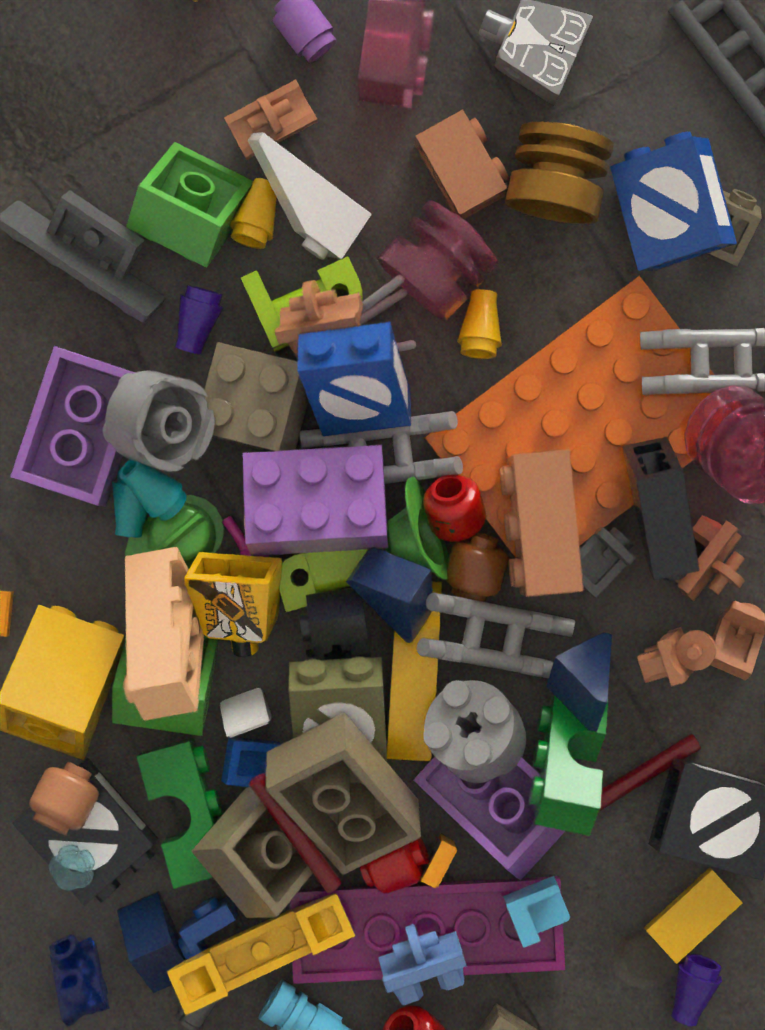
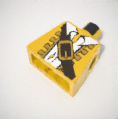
(235, 598)

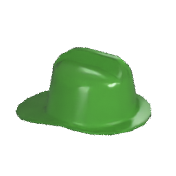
(192, 530)
(411, 535)

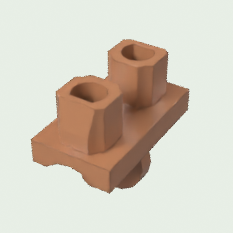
(274, 114)
(316, 313)
(718, 544)
(677, 656)

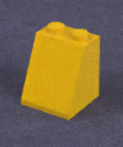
(60, 680)

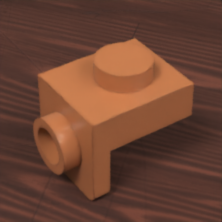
(738, 639)

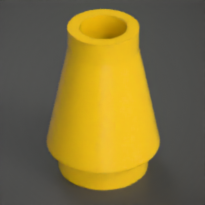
(255, 217)
(480, 328)

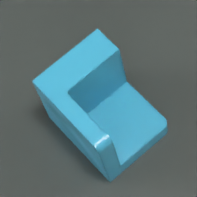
(536, 909)

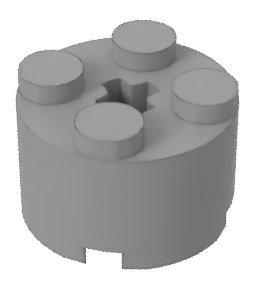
(158, 420)
(471, 755)

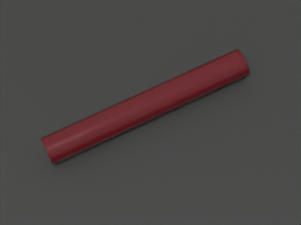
(648, 770)
(297, 837)

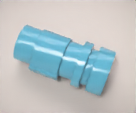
(294, 1012)

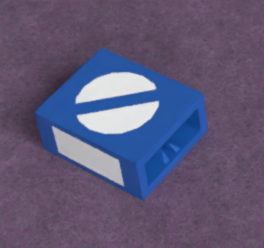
(672, 202)
(354, 379)

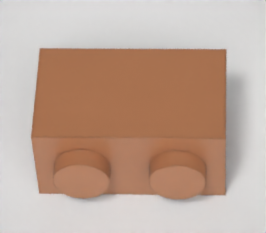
(461, 164)

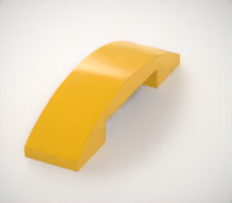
(412, 692)
(259, 951)

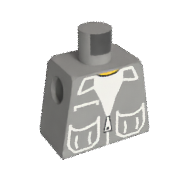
(537, 45)

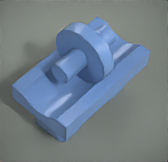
(421, 960)

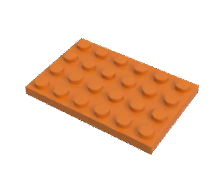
(580, 398)

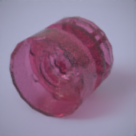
(438, 260)
(729, 441)

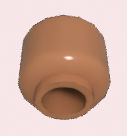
(63, 798)

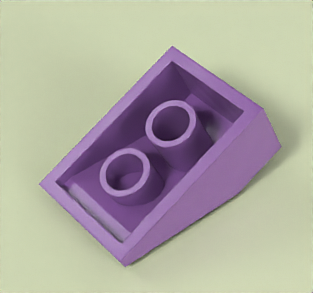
(494, 812)

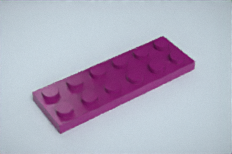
(468, 907)

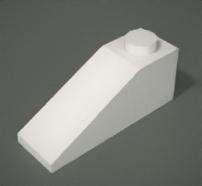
(311, 203)

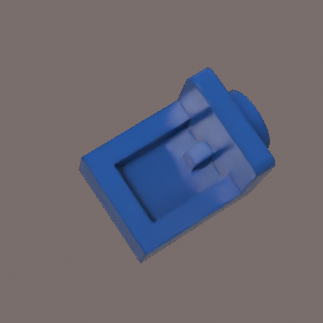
(245, 760)
(209, 918)

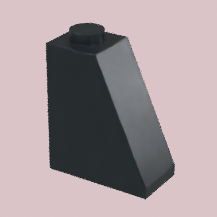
(661, 508)

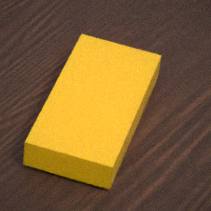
(693, 915)

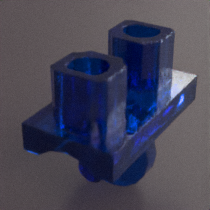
(78, 978)

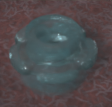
(60, 867)

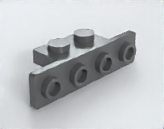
(87, 248)

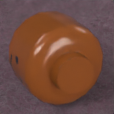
(476, 567)

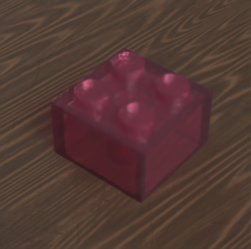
(391, 49)

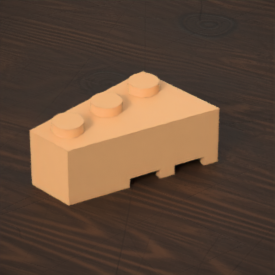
(161, 636)

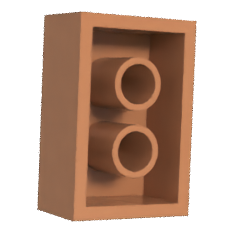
(542, 523)

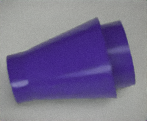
(197, 317)
(695, 986)

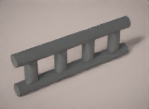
(718, 56)

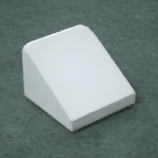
(245, 712)

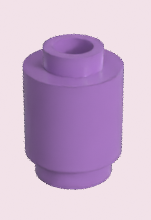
(304, 28)

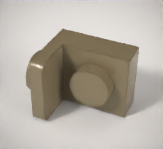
(745, 219)

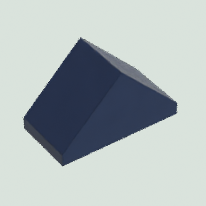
(394, 590)
(582, 679)
(150, 940)

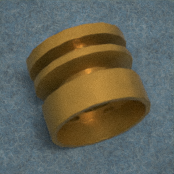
(561, 163)

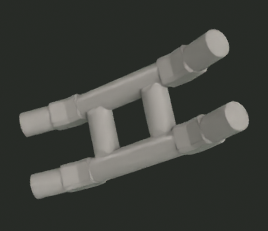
(699, 343)
(404, 462)
(479, 612)

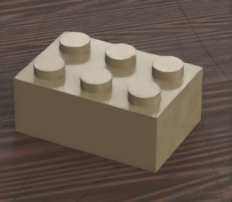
(343, 794)

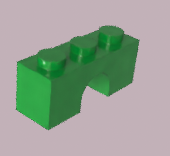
(179, 772)
(566, 792)

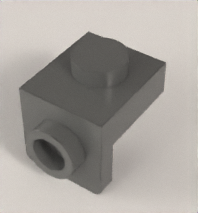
(604, 558)

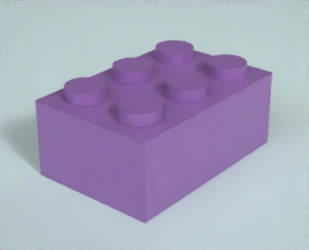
(65, 430)
(314, 500)

